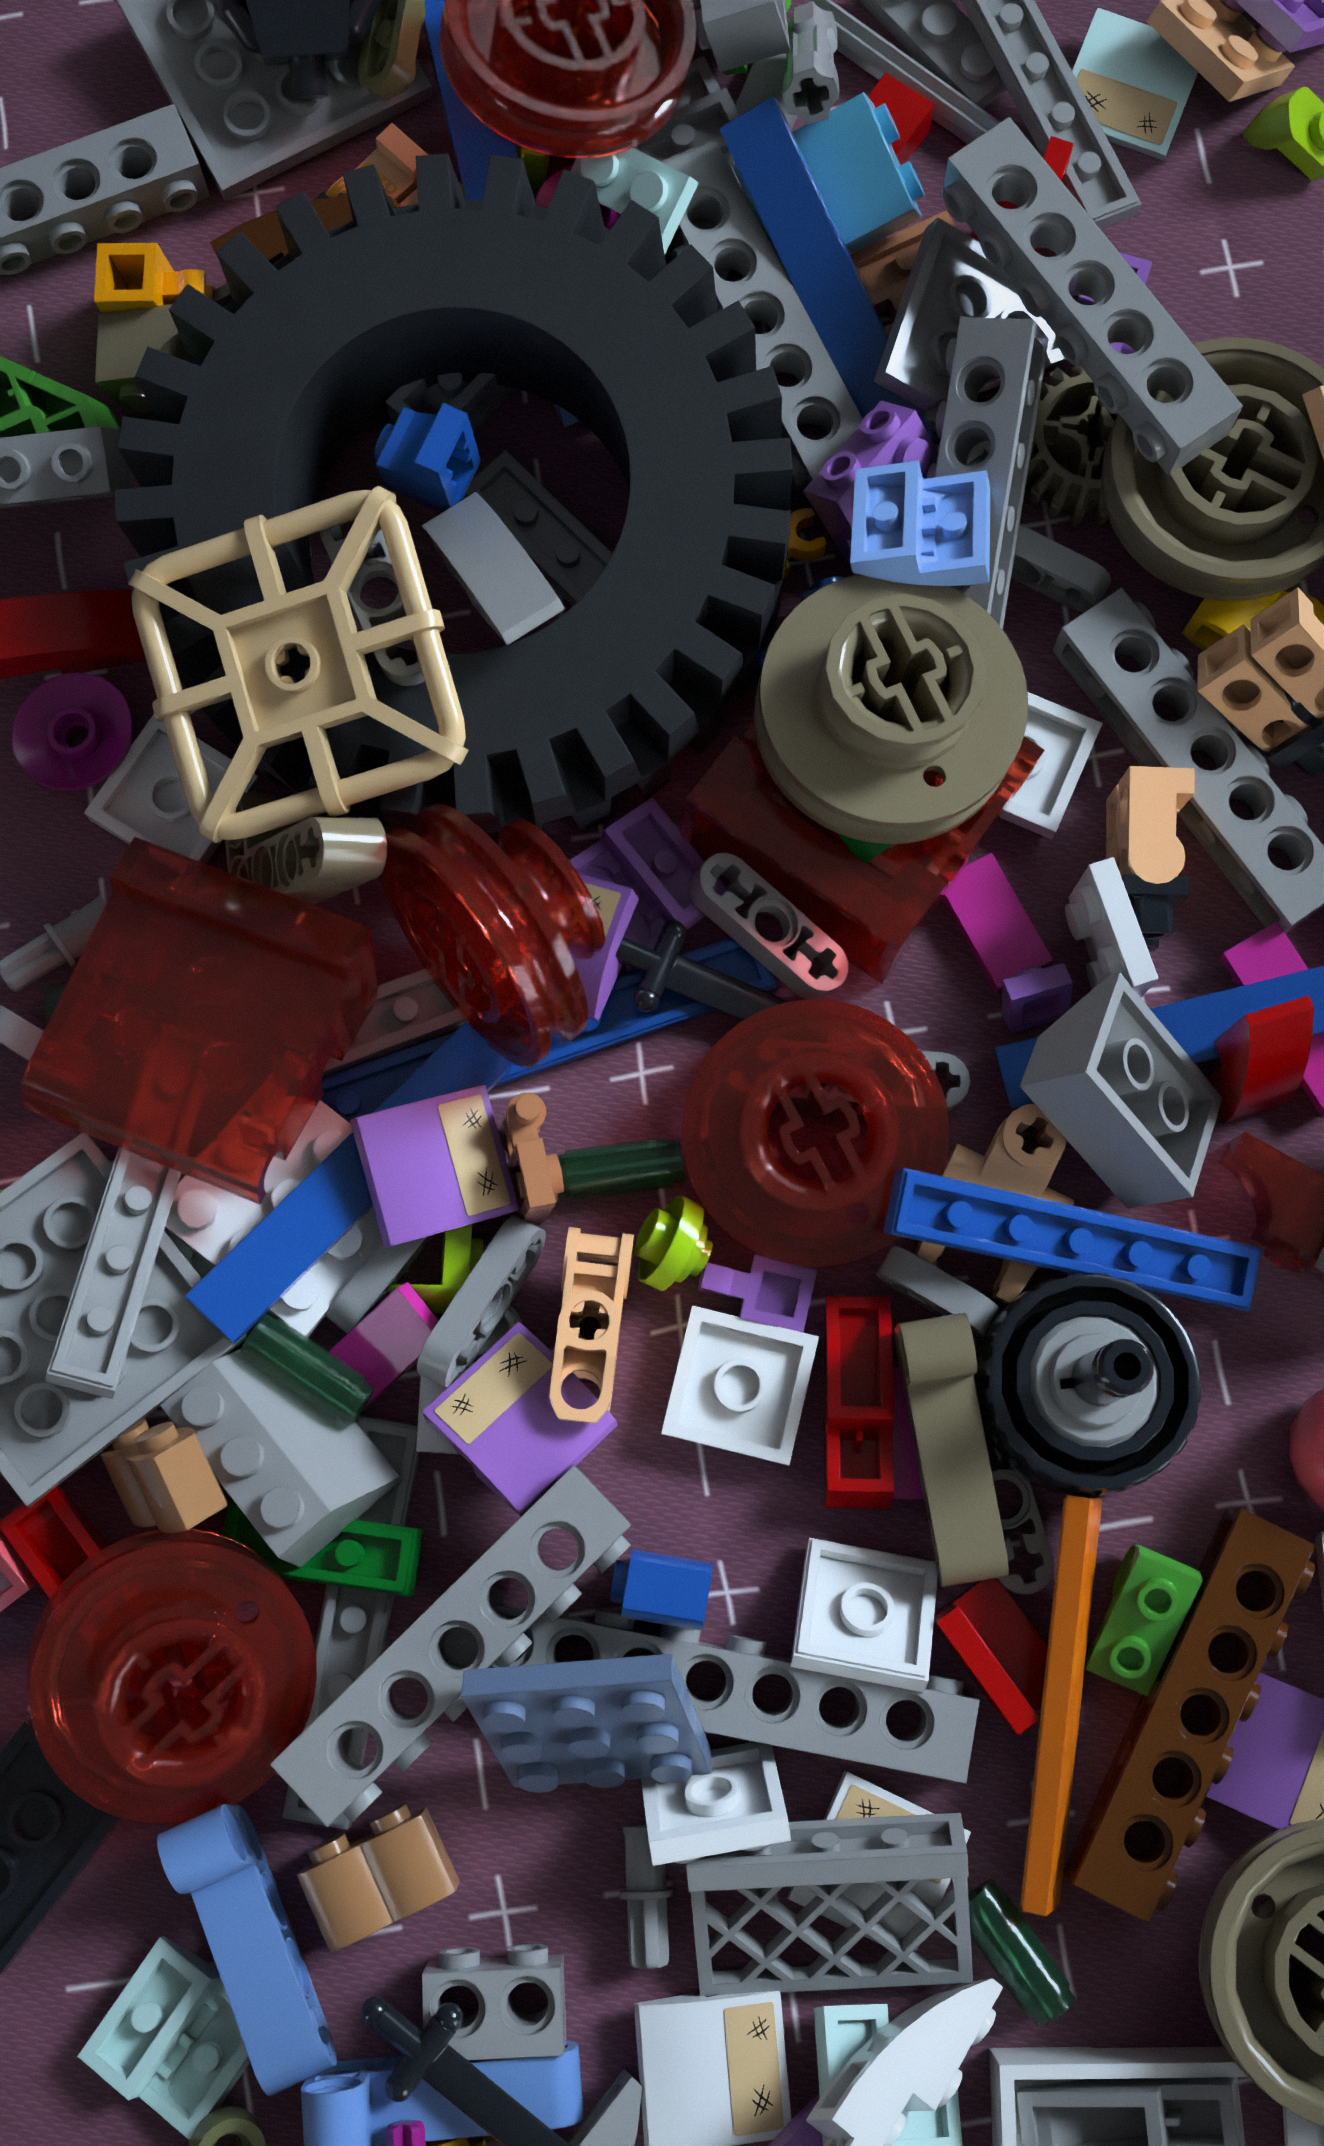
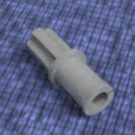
(51, 949)
(646, 1902)

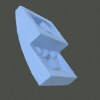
(921, 527)

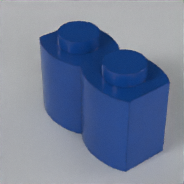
(662, 1589)

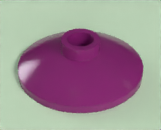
(56, 716)

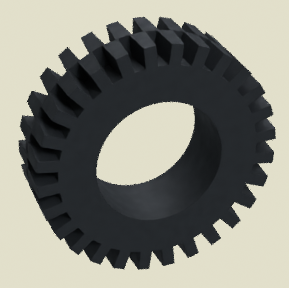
(552, 312)

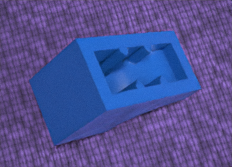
(428, 456)

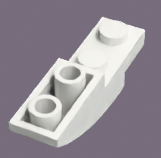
(905, 2067)

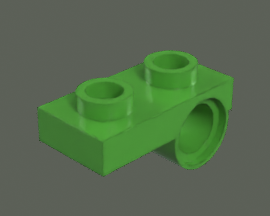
(1142, 1619)

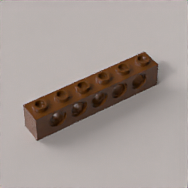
(1156, 1730)

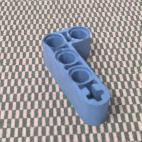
(252, 1943)
(352, 2109)

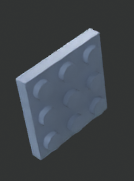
(589, 1722)

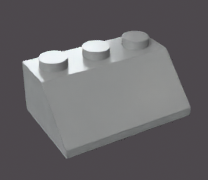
(1124, 1095)
(280, 1456)

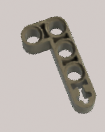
(309, 856)
(951, 1448)

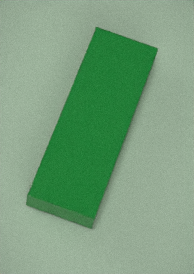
(360, 1557)

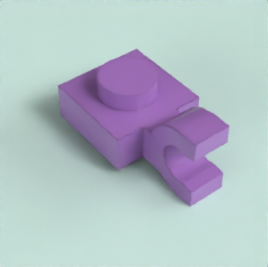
(768, 1293)

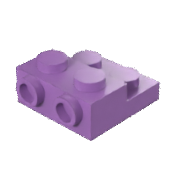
(884, 437)

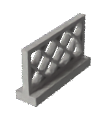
(827, 1860)

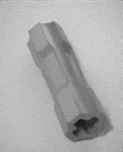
(811, 75)

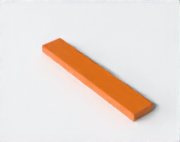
(1061, 1704)

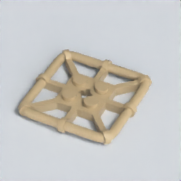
(336, 685)

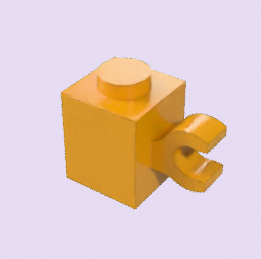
(140, 277)

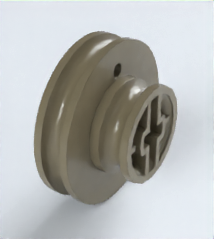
(1230, 514)
(880, 694)
(1247, 1966)

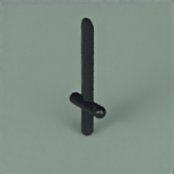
(667, 969)
(453, 2076)

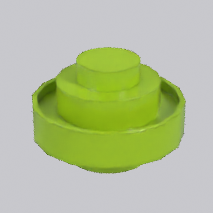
(672, 1244)

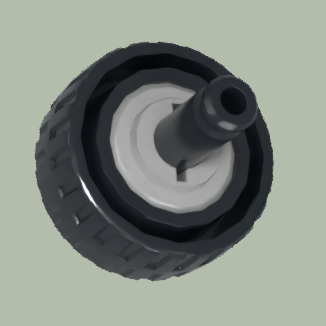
(1087, 1384)

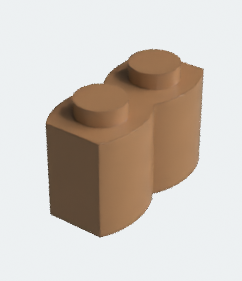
(163, 1477)
(378, 1877)

